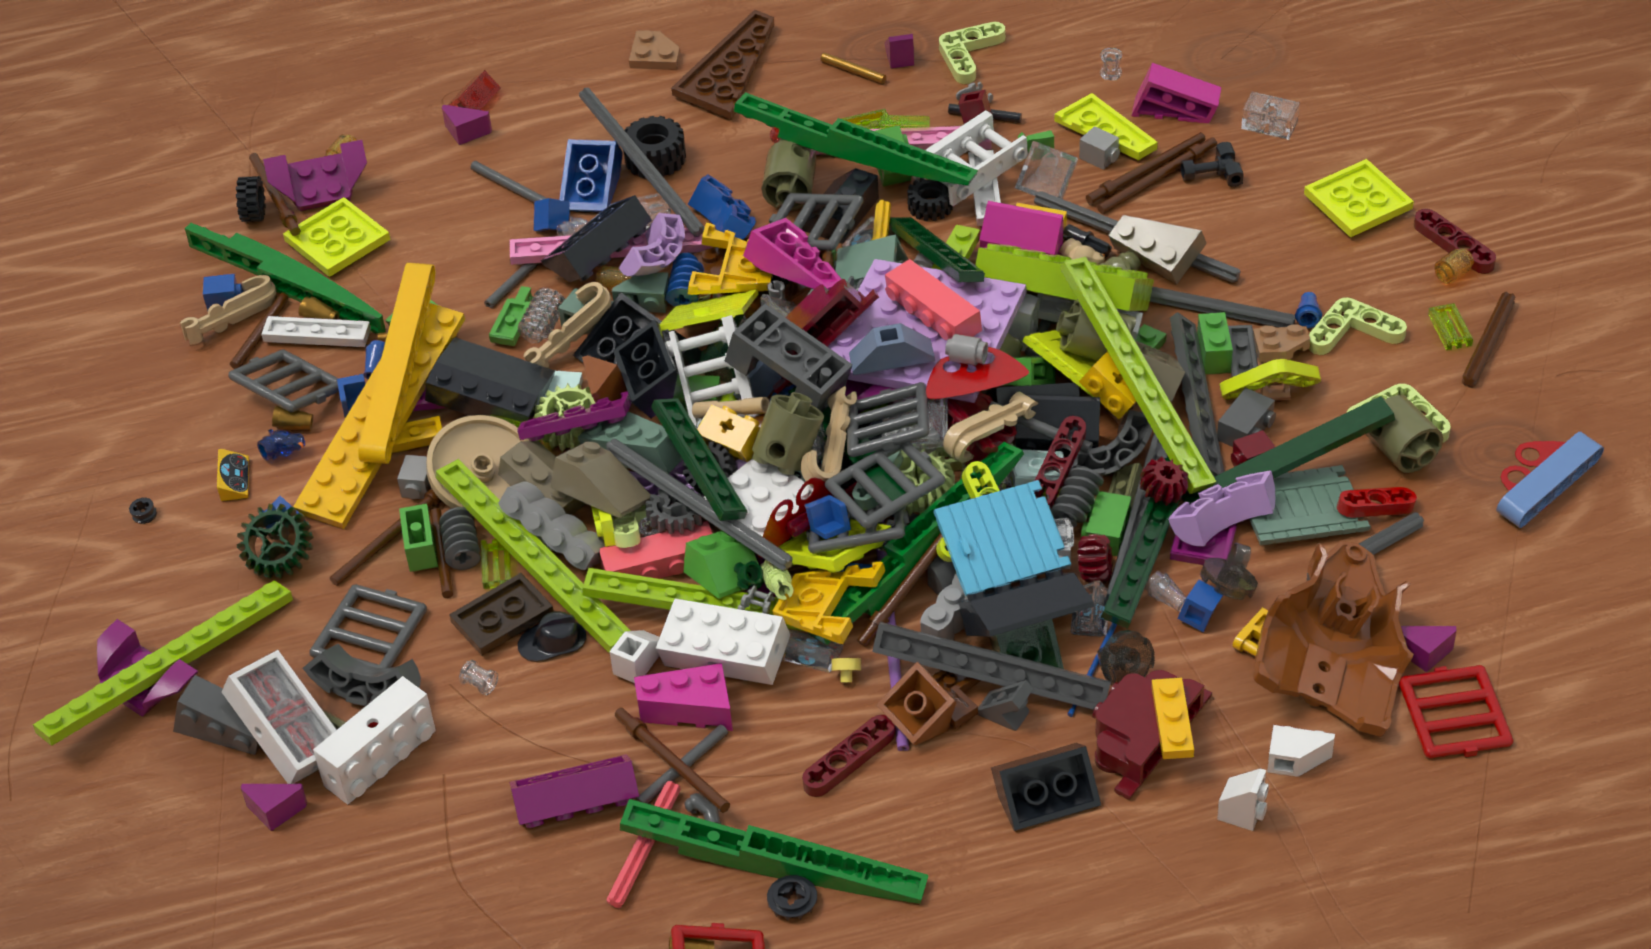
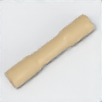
(746, 406)

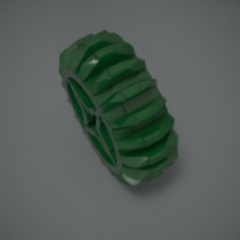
(284, 520)

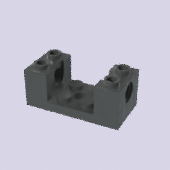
(768, 336)

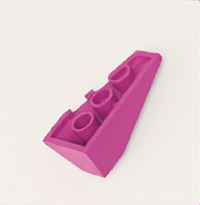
(784, 251)

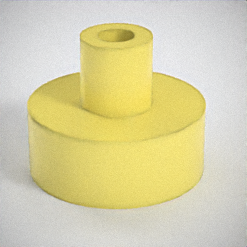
(846, 666)

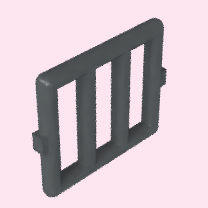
(832, 202)
(279, 395)
(889, 442)
(888, 506)
(870, 536)
(346, 610)

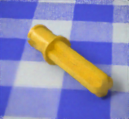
(881, 220)

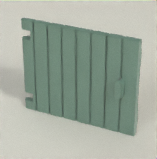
(1307, 507)

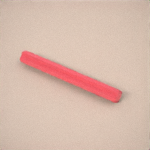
(640, 851)

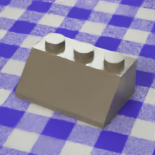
(535, 464)

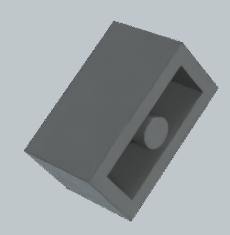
(1246, 416)

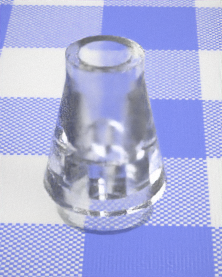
(1165, 590)

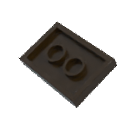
(501, 614)

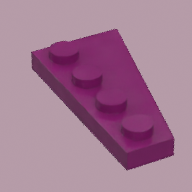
(575, 417)

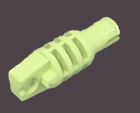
(777, 580)

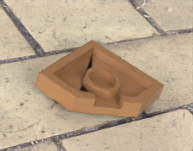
(654, 51)
(1280, 342)

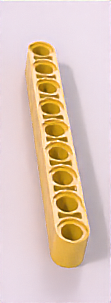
(397, 364)

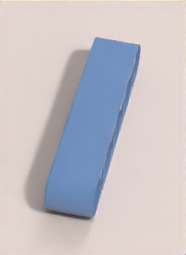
(1550, 479)

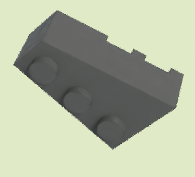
(208, 716)

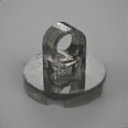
(1231, 573)
(1126, 654)

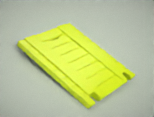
(708, 310)
(1048, 346)

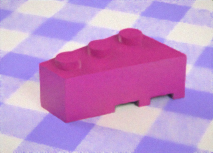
(1176, 95)
(685, 696)

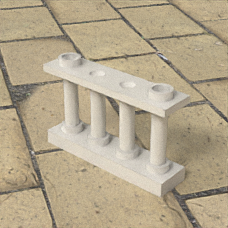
(967, 139)
(739, 385)

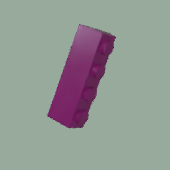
(573, 790)

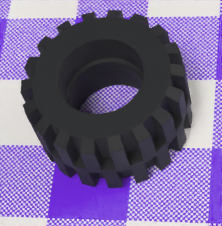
(660, 142)

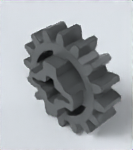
(670, 513)

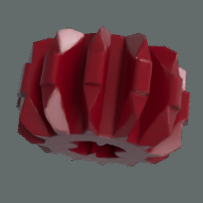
(1164, 481)
(1095, 558)

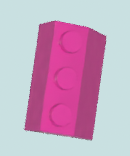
(1022, 228)

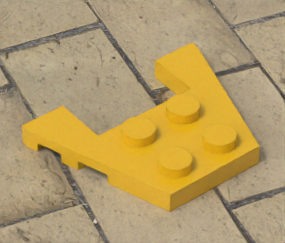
(736, 272)
(817, 596)

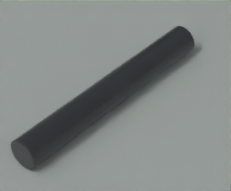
(997, 114)

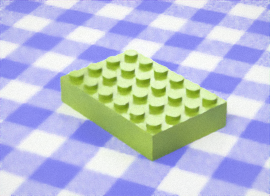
(1042, 274)

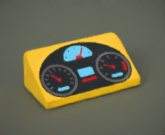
(232, 475)

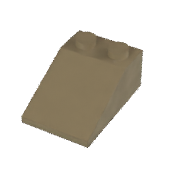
(1165, 368)
(598, 480)

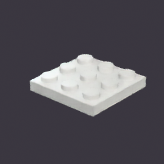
(762, 489)

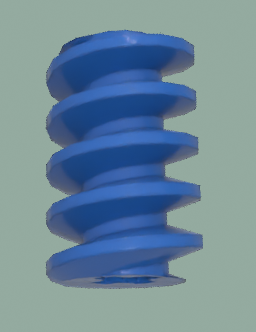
(679, 279)

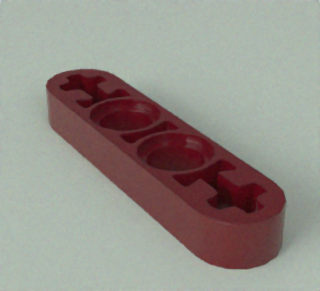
(1431, 224)
(1058, 464)
(845, 752)

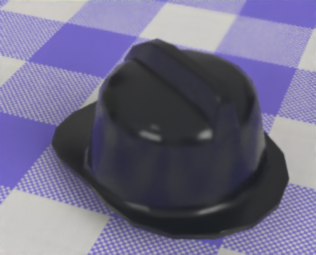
(553, 637)

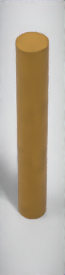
(853, 68)

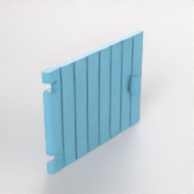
(1001, 537)

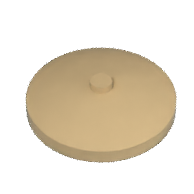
(479, 445)

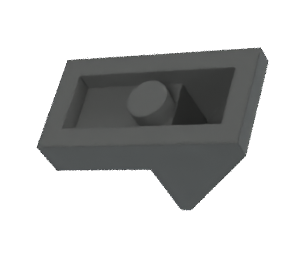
(1007, 705)

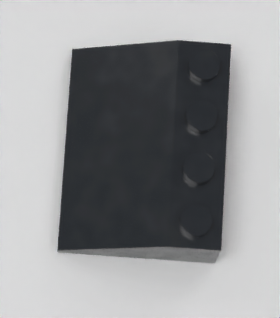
(618, 325)
(486, 382)

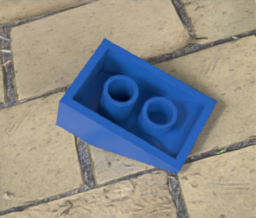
(590, 174)

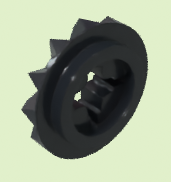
(782, 890)

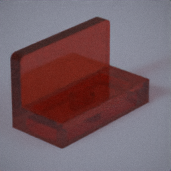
(476, 92)

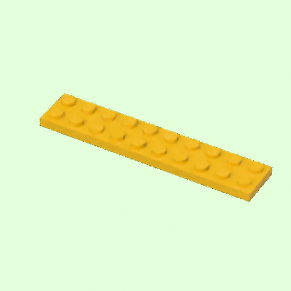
(340, 476)

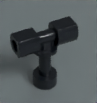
(1223, 164)

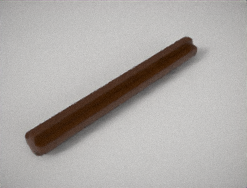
(1488, 339)

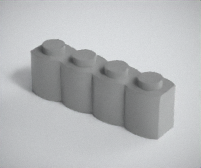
(549, 520)
(944, 616)

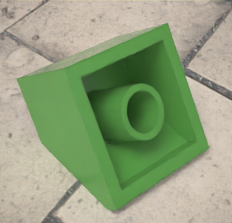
(712, 562)

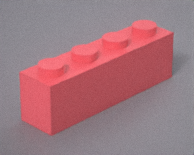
(932, 301)
(654, 556)

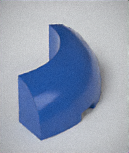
(722, 210)

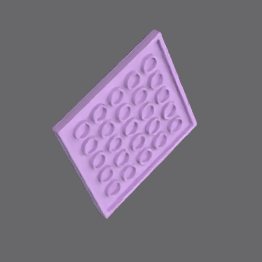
(994, 298)

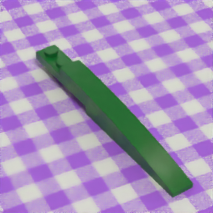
(854, 143)
(286, 273)
(918, 537)
(773, 854)

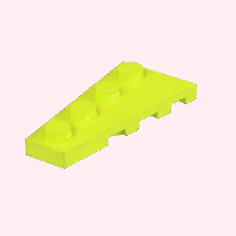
(1094, 112)

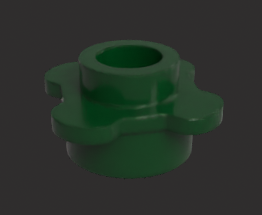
(755, 573)

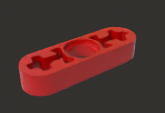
(1359, 504)

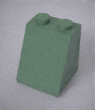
(858, 258)

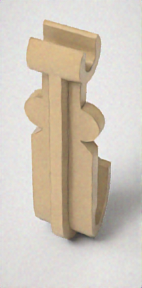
(256, 296)
(574, 327)
(985, 424)
(835, 440)

